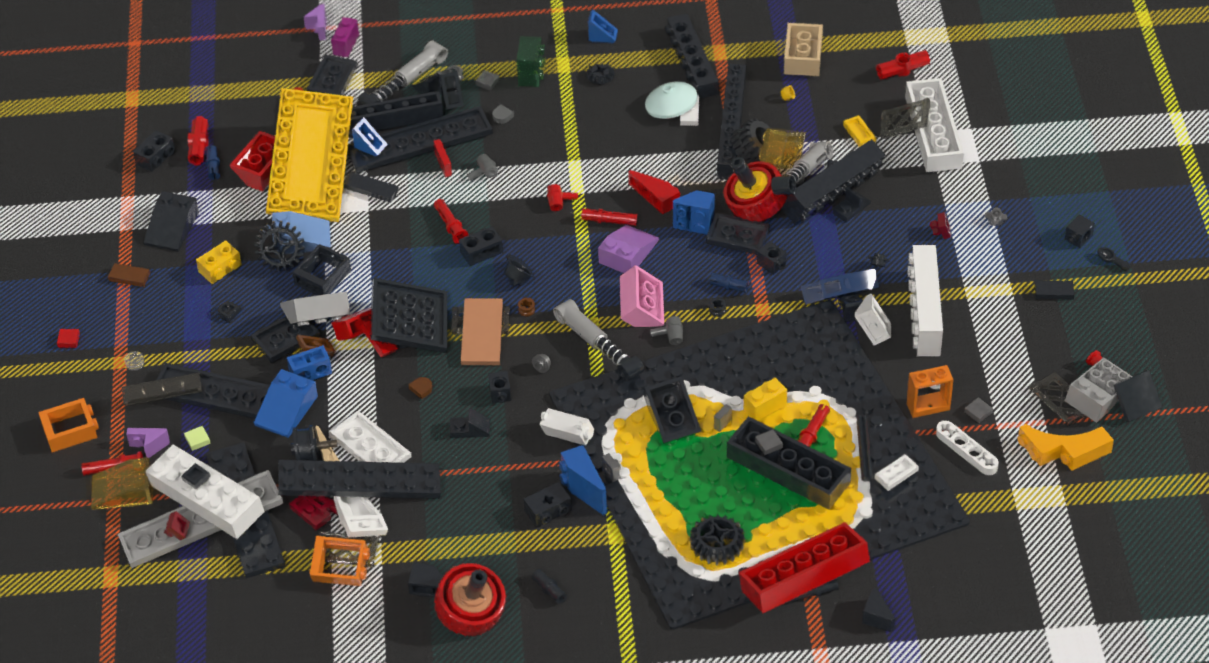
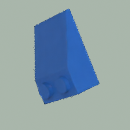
(286, 403)
(582, 478)

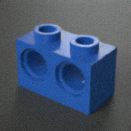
(310, 363)

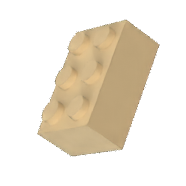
(803, 49)

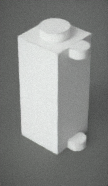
(566, 426)

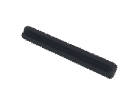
(864, 448)

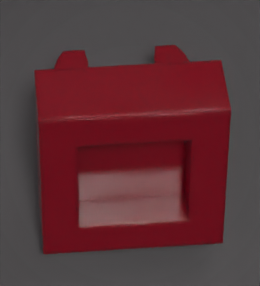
(941, 226)
(177, 526)

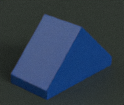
(600, 29)
(367, 139)

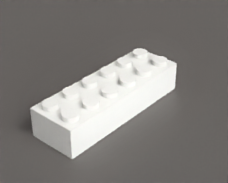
(939, 140)
(925, 300)
(216, 500)

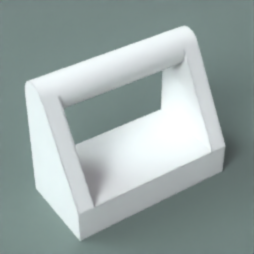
(873, 320)

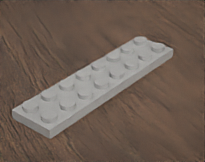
(149, 540)

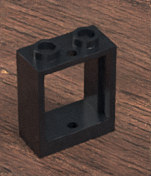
(304, 279)

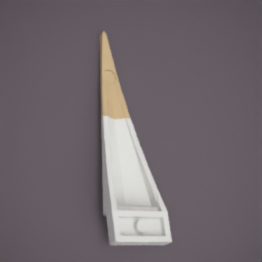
(355, 513)

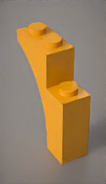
(1072, 449)

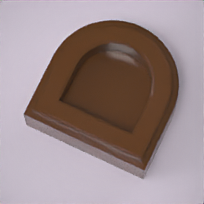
(421, 387)

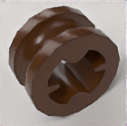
(526, 311)

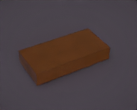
(129, 275)

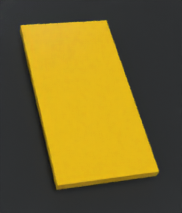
(309, 154)

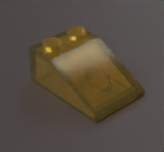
(782, 147)
(122, 485)

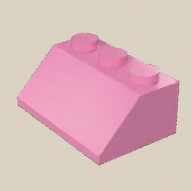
(641, 298)

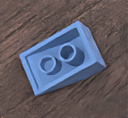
(312, 229)

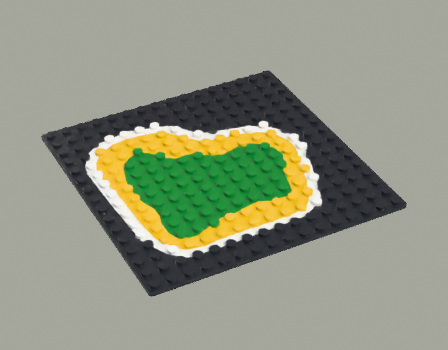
(679, 482)

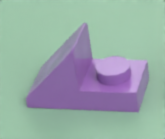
(317, 20)
(150, 438)

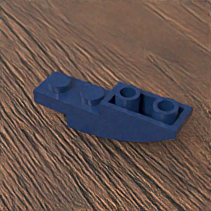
(839, 286)

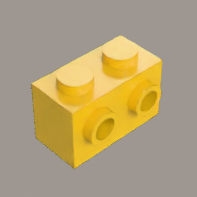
(218, 262)
(765, 399)

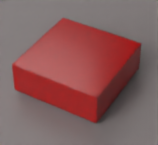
(68, 338)

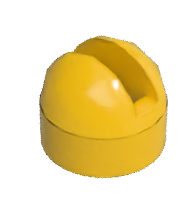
(787, 93)

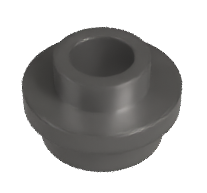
(541, 363)

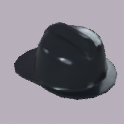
(517, 271)

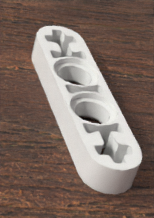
(968, 446)

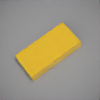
(858, 130)

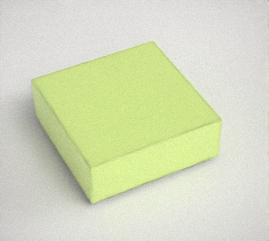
(197, 438)

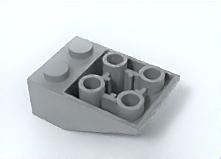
(1094, 390)

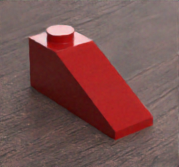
(654, 190)
(350, 325)

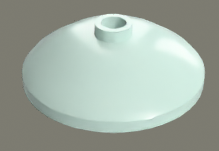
(671, 100)

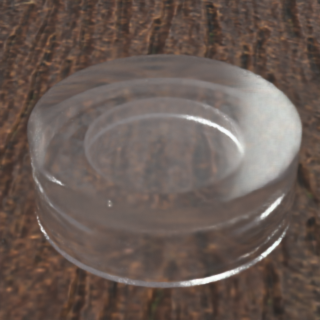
(134, 360)

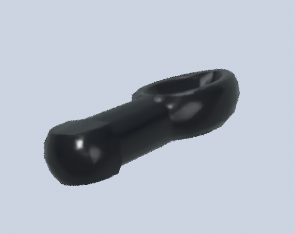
(1108, 255)

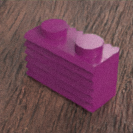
(345, 37)

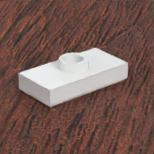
(691, 116)
(896, 472)

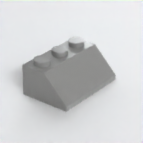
(316, 308)

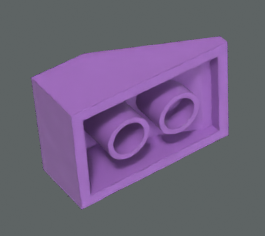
(626, 248)

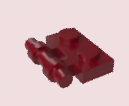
(313, 512)

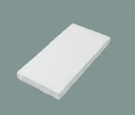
(368, 441)

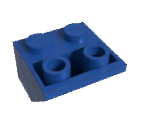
(694, 212)

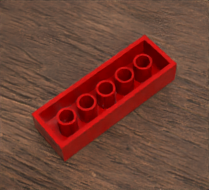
(804, 567)

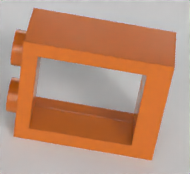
(939, 401)
(72, 436)
(319, 554)

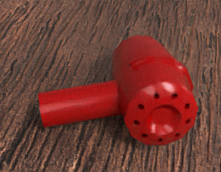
(556, 196)

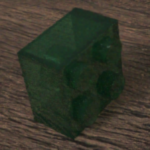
(530, 61)

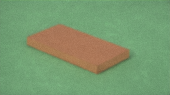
(481, 331)

